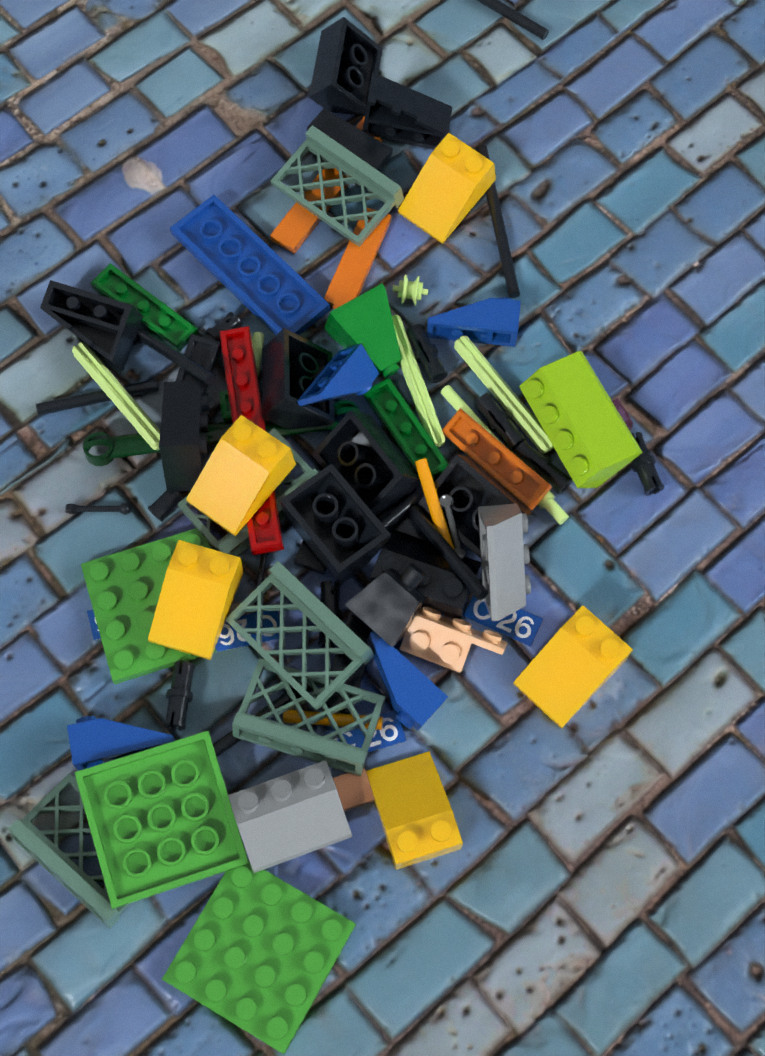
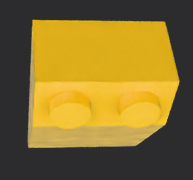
(447, 188)
(240, 475)
(195, 599)
(572, 666)
(414, 810)

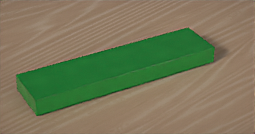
(157, 316)
(404, 427)

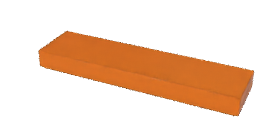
(356, 264)
(496, 459)

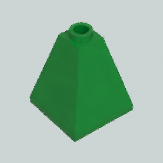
(370, 323)

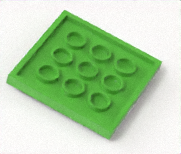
(124, 602)
(160, 819)
(260, 954)

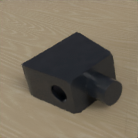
(390, 603)

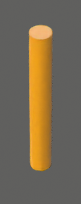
(432, 499)
(341, 719)

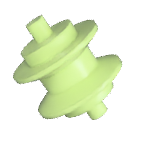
(410, 290)

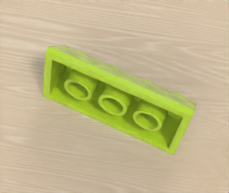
(580, 420)

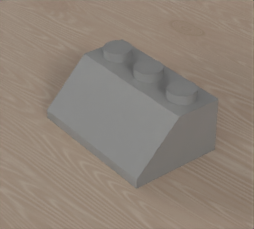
(503, 558)
(289, 816)

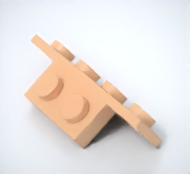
(446, 640)

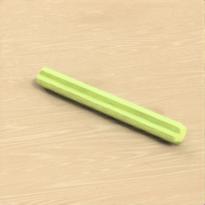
(417, 385)
(503, 393)
(118, 394)

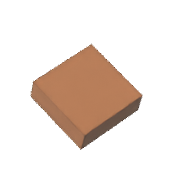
(353, 790)

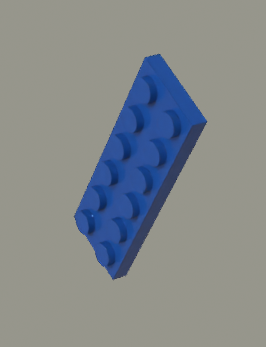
(249, 268)

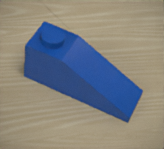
(484, 322)
(345, 374)
(407, 687)
(104, 740)

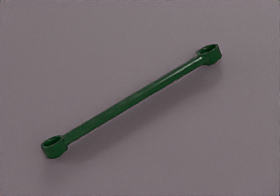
(135, 444)

